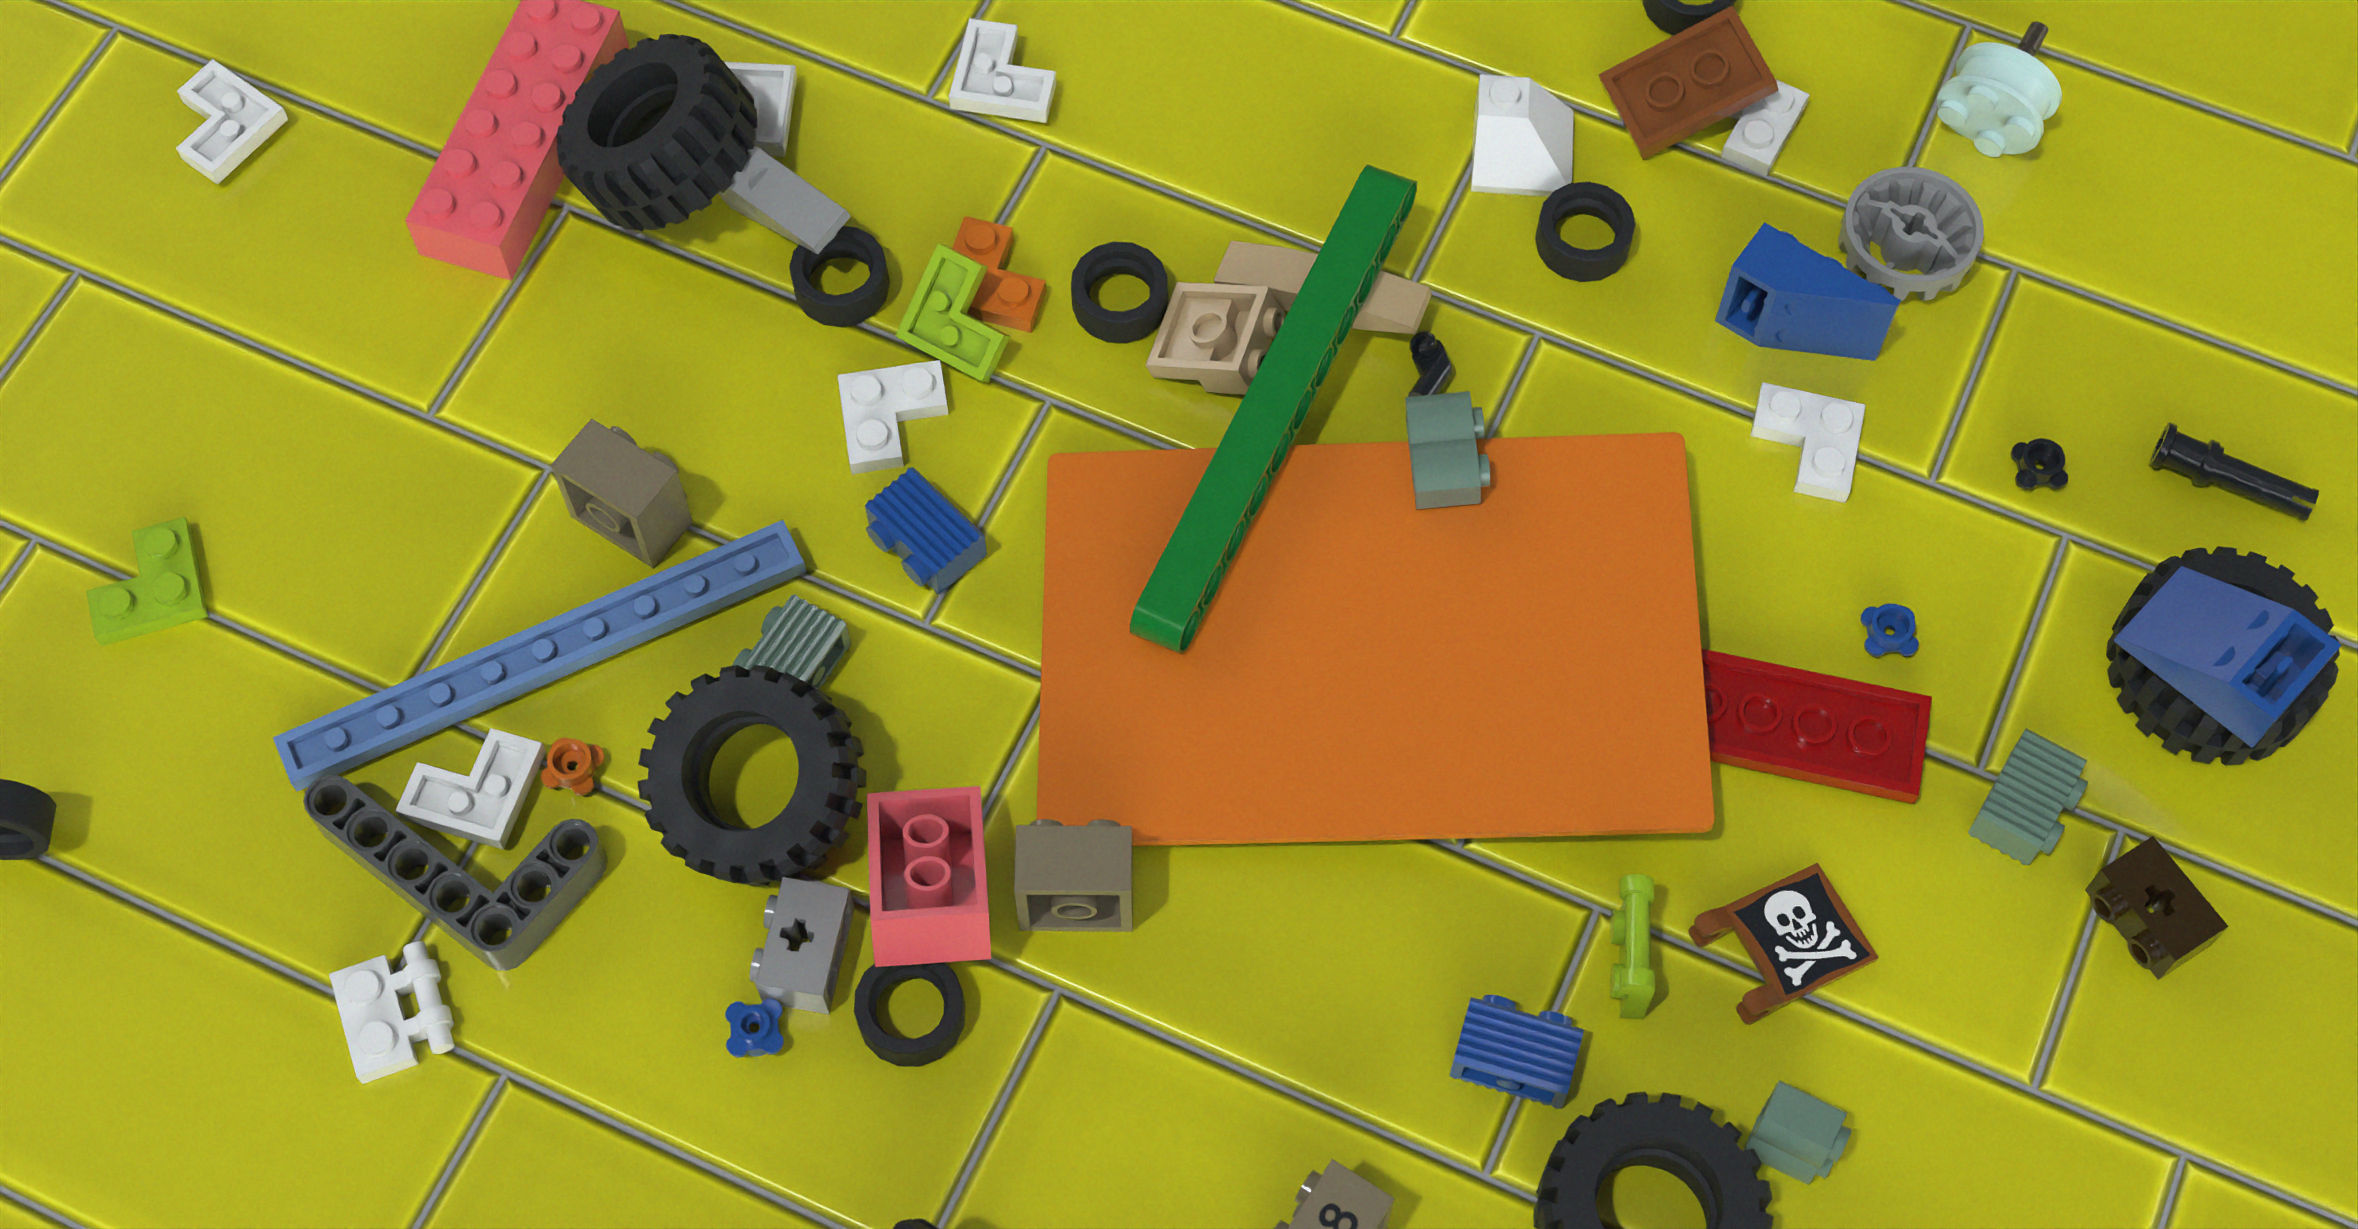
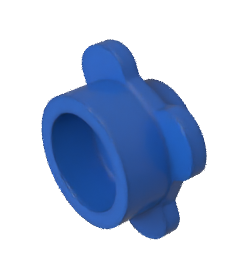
(1890, 616)
(766, 1040)

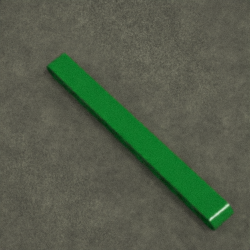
(1272, 411)

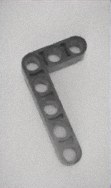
(446, 881)

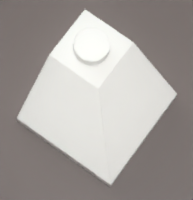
(1520, 138)

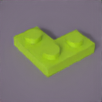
(939, 316)
(163, 594)

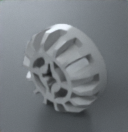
(1919, 224)

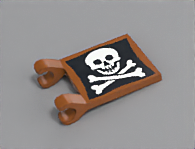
(1794, 936)

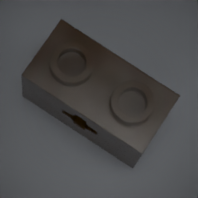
(2181, 918)

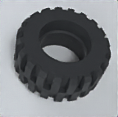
(657, 132)
(2173, 715)
(684, 757)
(1657, 1137)

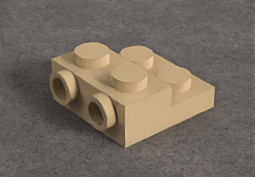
(1216, 335)

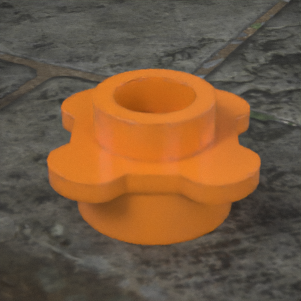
(568, 751)

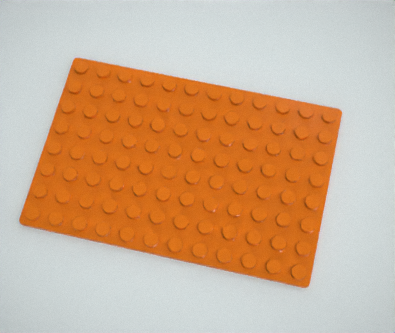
(1381, 656)

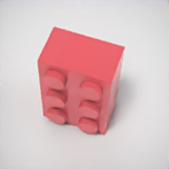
(927, 876)

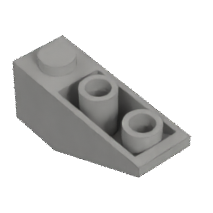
(784, 202)

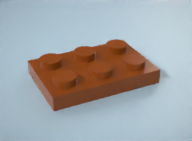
(1688, 82)

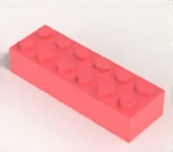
(503, 151)

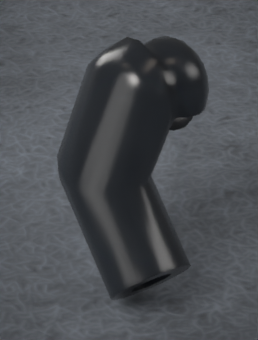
(1430, 363)

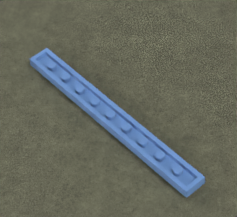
(538, 655)

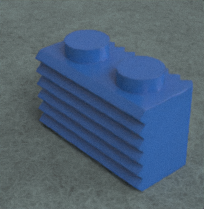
(924, 531)
(1517, 1050)

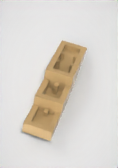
(1390, 306)

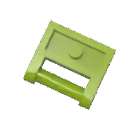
(1630, 928)

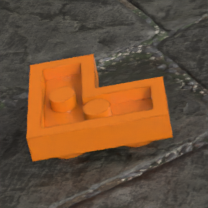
(1003, 295)

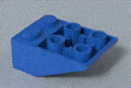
(1803, 301)
(2228, 650)

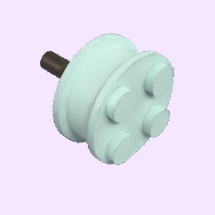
(2001, 95)

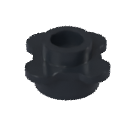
(2045, 453)

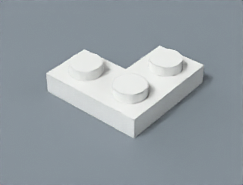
(988, 81)
(235, 124)
(1764, 129)
(877, 401)
(1824, 429)
(478, 805)

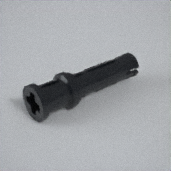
(2208, 463)

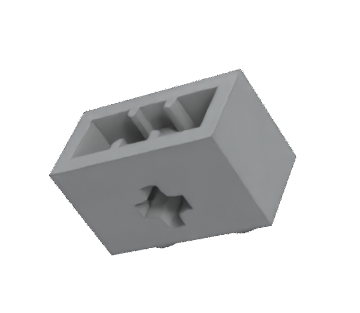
(809, 976)

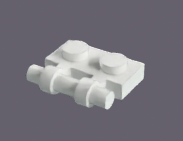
(375, 1018)

